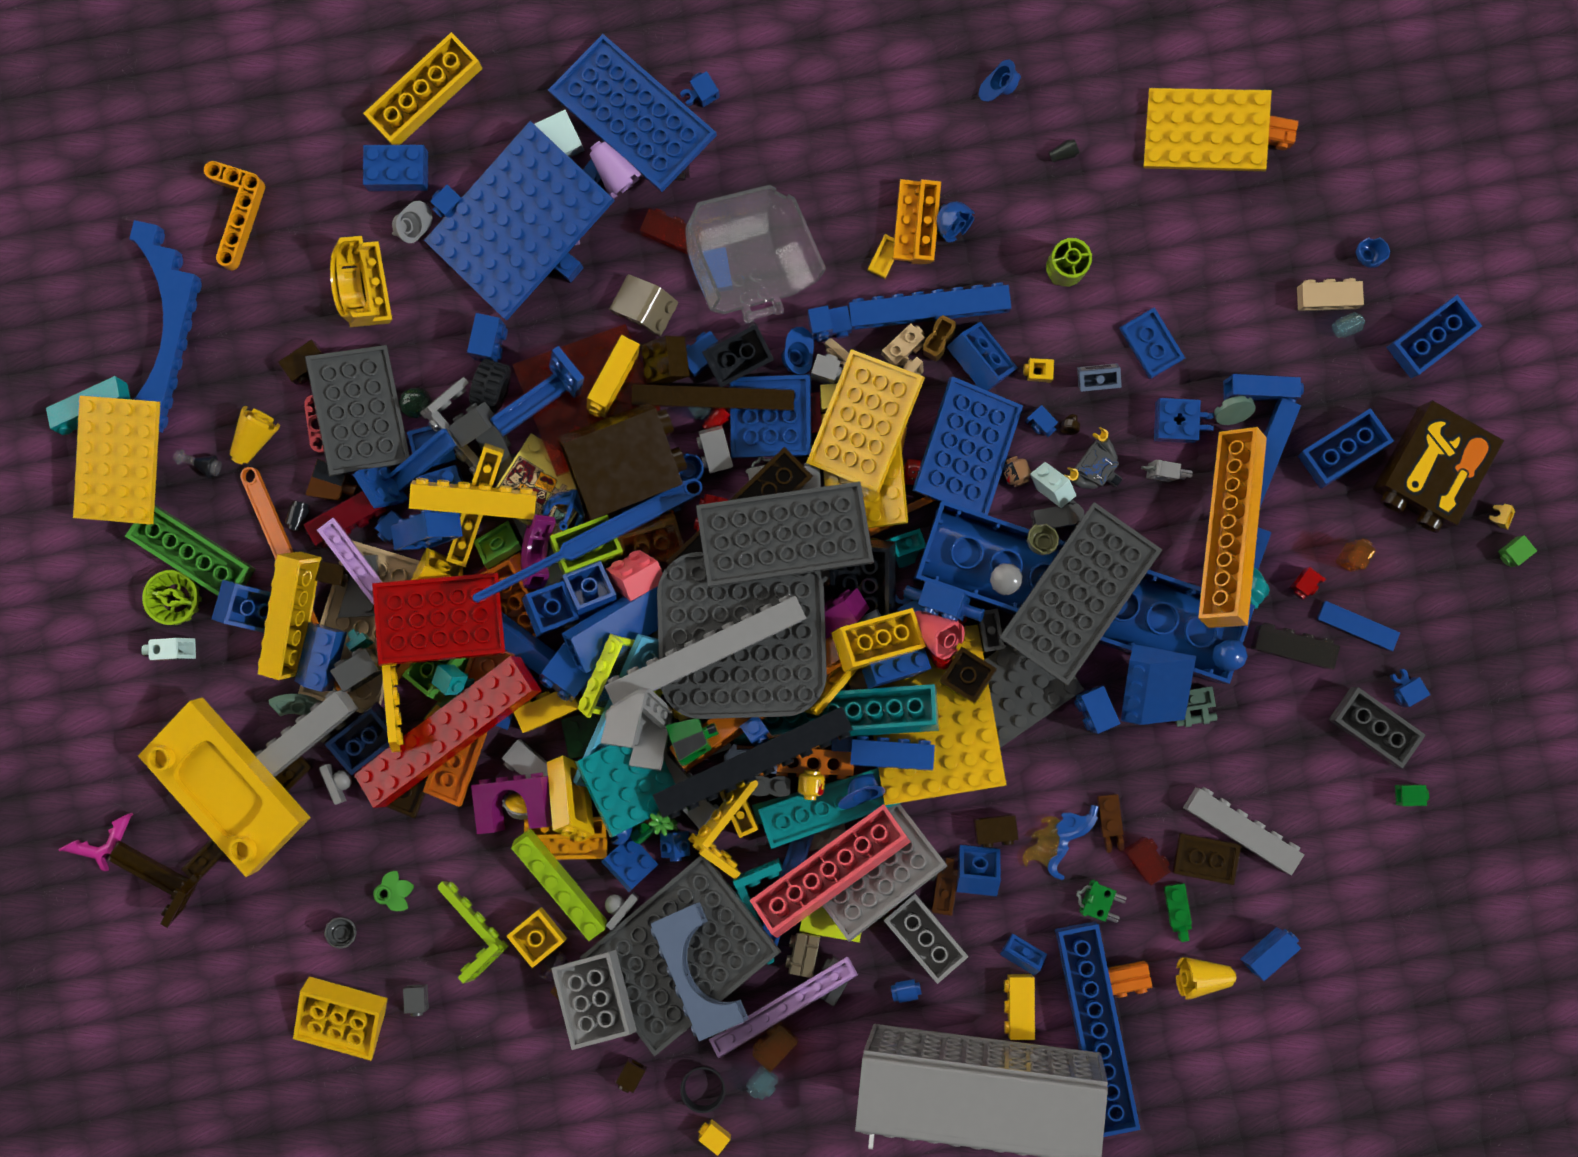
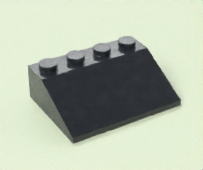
(874, 580)

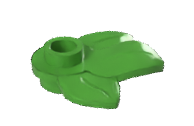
(396, 890)

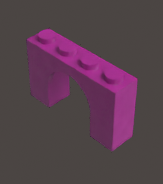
(489, 806)

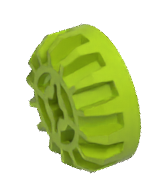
(155, 597)

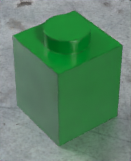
(1411, 795)

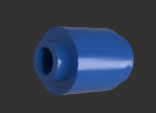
(906, 991)

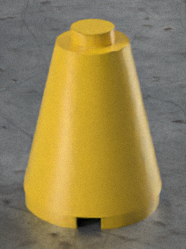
(251, 434)
(1202, 977)

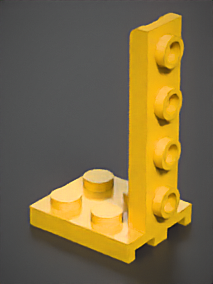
(717, 822)

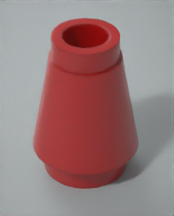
(716, 418)

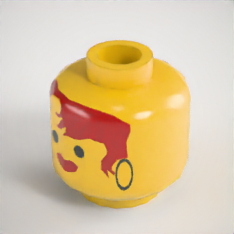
(811, 784)

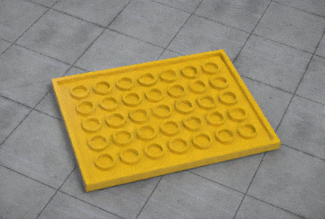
(965, 746)

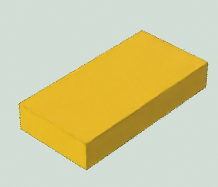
(882, 259)

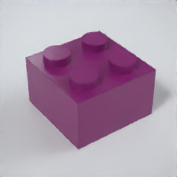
(844, 610)

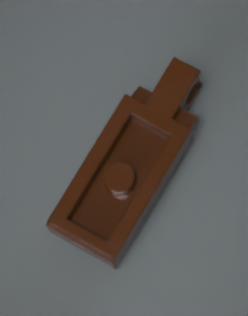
(945, 889)

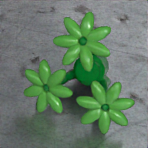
(643, 831)

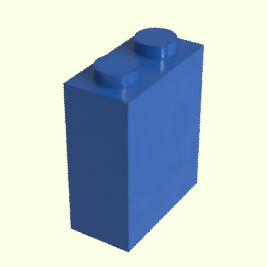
(1271, 953)

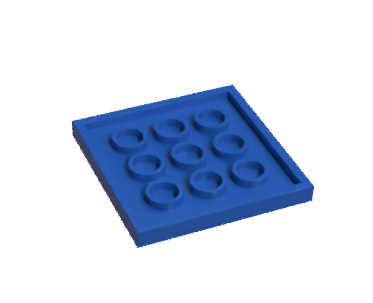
(768, 431)

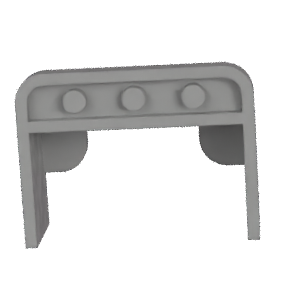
(639, 724)

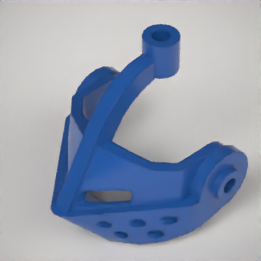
(568, 498)

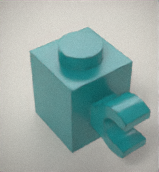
(451, 679)

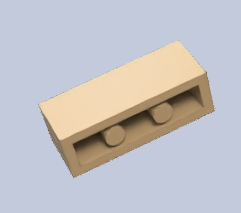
(1330, 295)

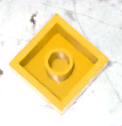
(536, 937)

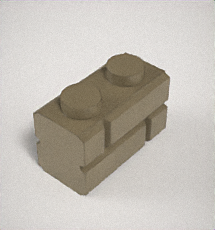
(803, 954)

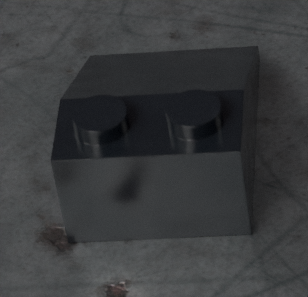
(737, 354)

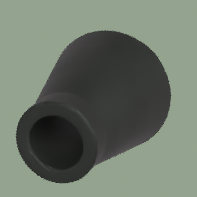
(1064, 151)

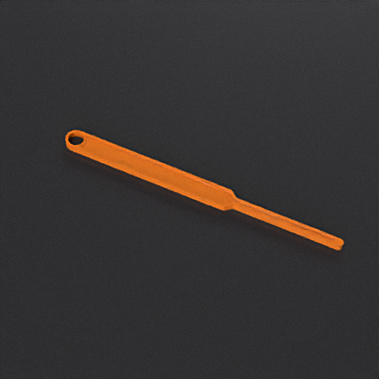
(269, 520)

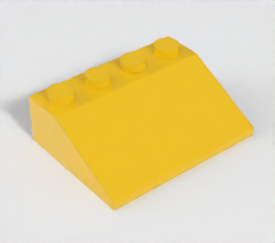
(339, 1018)

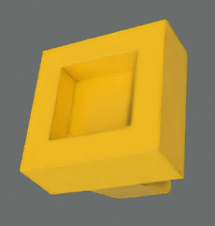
(1506, 515)

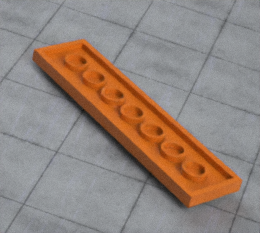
(453, 777)

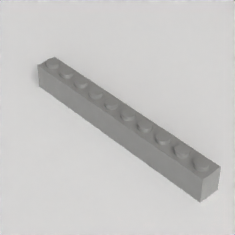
(708, 650)

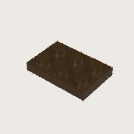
(1206, 859)

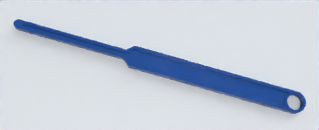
(601, 534)

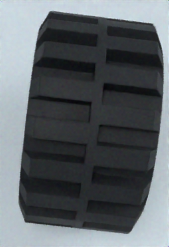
(490, 384)

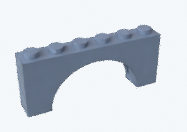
(705, 1013)

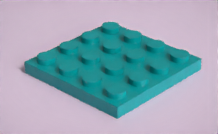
(622, 791)

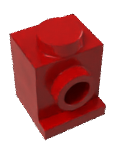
(1307, 583)

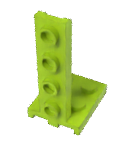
(476, 921)

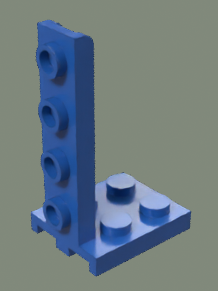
(564, 378)
(387, 487)

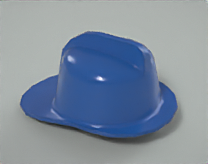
(1000, 81)
(798, 351)
(861, 790)

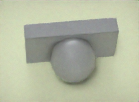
(336, 782)
(616, 906)

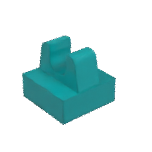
(358, 640)

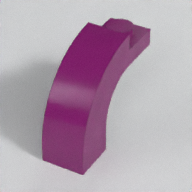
(535, 549)

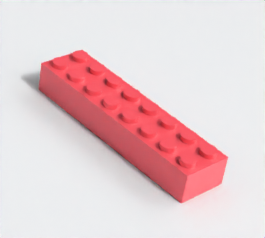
(829, 871)

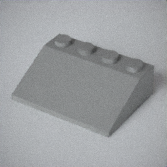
(594, 1000)

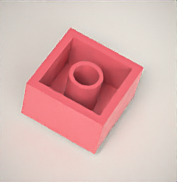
(634, 575)

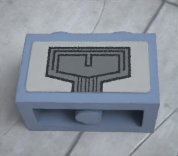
(1099, 377)

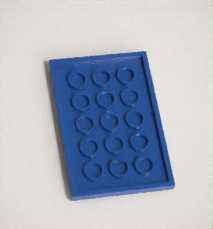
(967, 446)

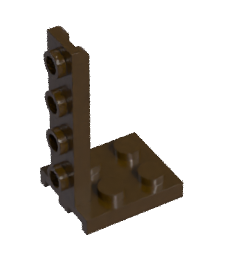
(158, 875)

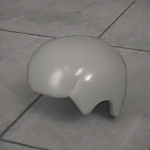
(1006, 578)

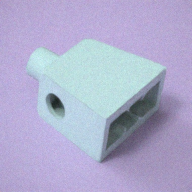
(170, 649)

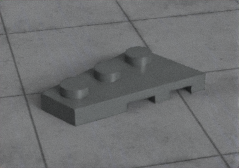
(355, 601)

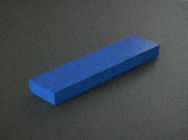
(1358, 626)

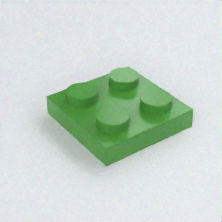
(497, 545)

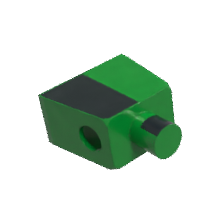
(690, 739)

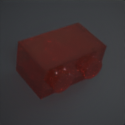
(1147, 860)

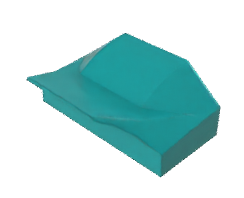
(908, 547)

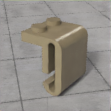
(644, 304)

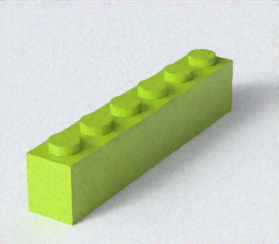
(559, 884)

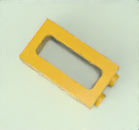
(612, 376)
(569, 802)

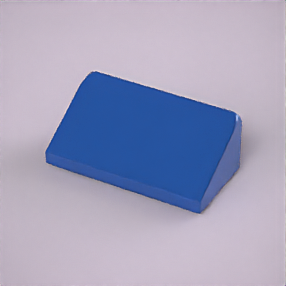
(1023, 954)

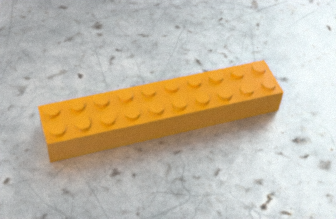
(1232, 528)

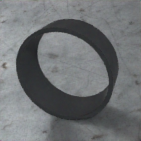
(698, 1108)

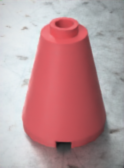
(940, 634)

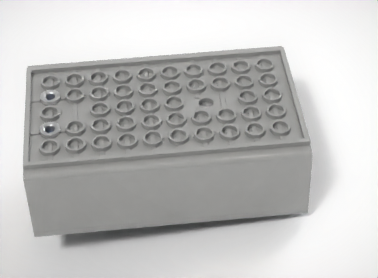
(982, 1093)

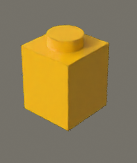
(714, 1136)

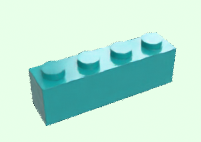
(64, 414)

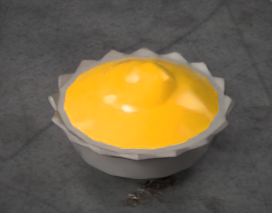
(515, 806)

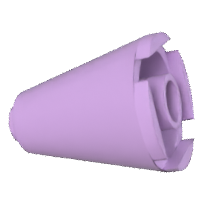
(613, 169)

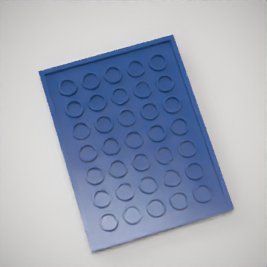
(519, 220)

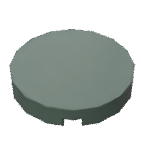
(1234, 410)

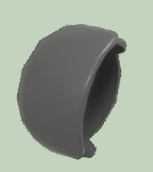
(340, 932)

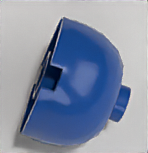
(952, 219)

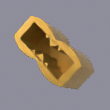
(942, 334)

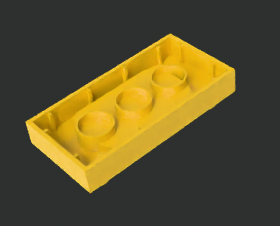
(223, 786)

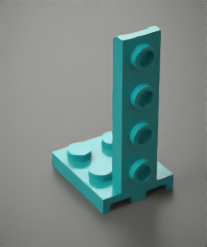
(753, 878)

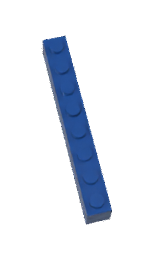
(929, 307)

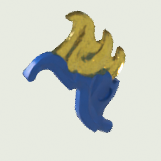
(1055, 838)

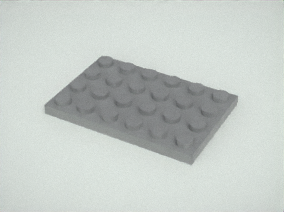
(887, 883)

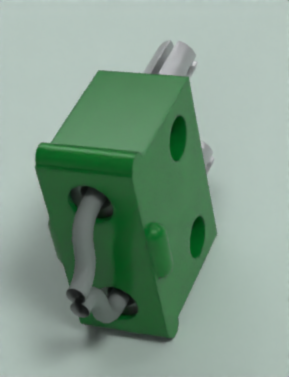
(1096, 900)

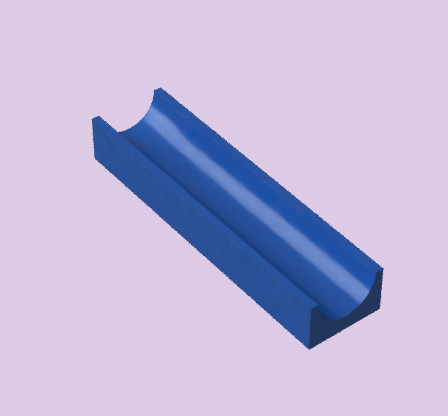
(1157, 615)

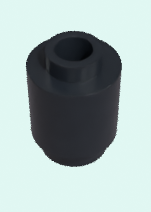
(297, 515)

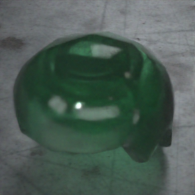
(414, 401)

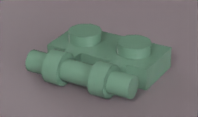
(1199, 699)

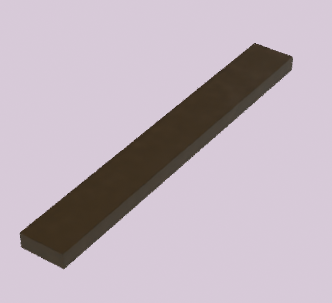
(713, 397)
(211, 854)

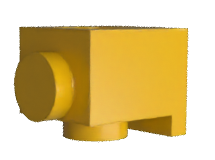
(1046, 367)

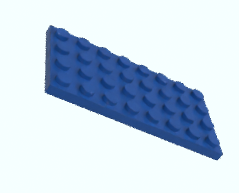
(632, 112)

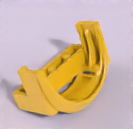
(347, 283)

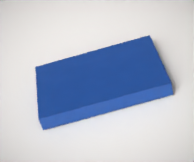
(1152, 343)

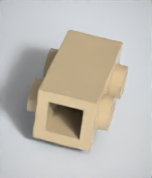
(903, 345)

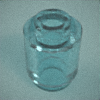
(1348, 325)

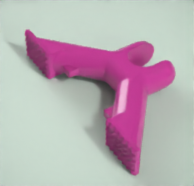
(100, 853)

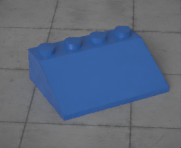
(1157, 686)

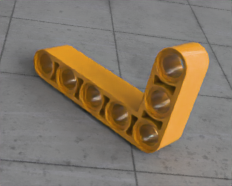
(238, 210)

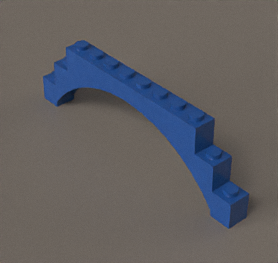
(178, 303)

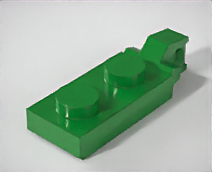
(1178, 910)

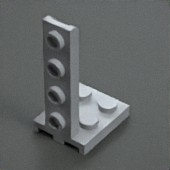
(438, 423)

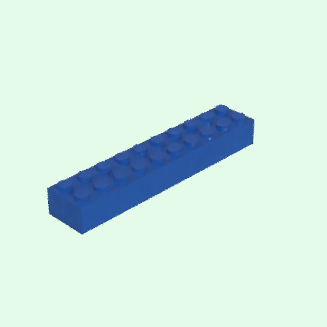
(1097, 1018)

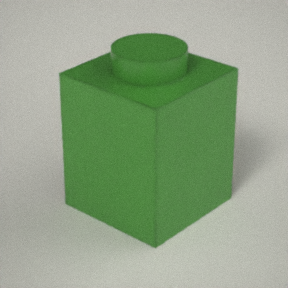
(1517, 551)

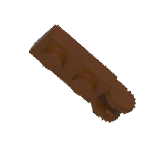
(1111, 820)

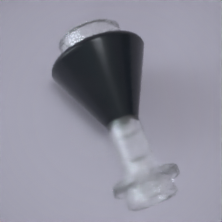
(207, 465)

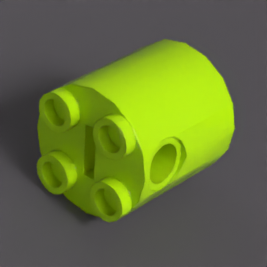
(1069, 262)

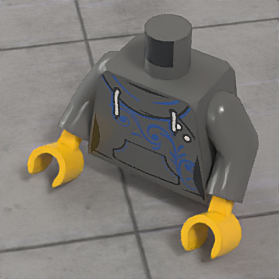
(1096, 465)

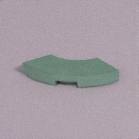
(292, 704)

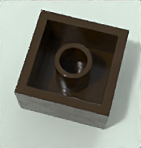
(665, 360)
(968, 675)

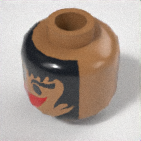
(1016, 471)

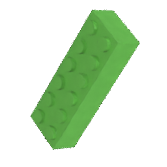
(190, 551)

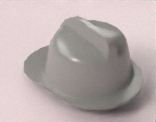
(412, 222)

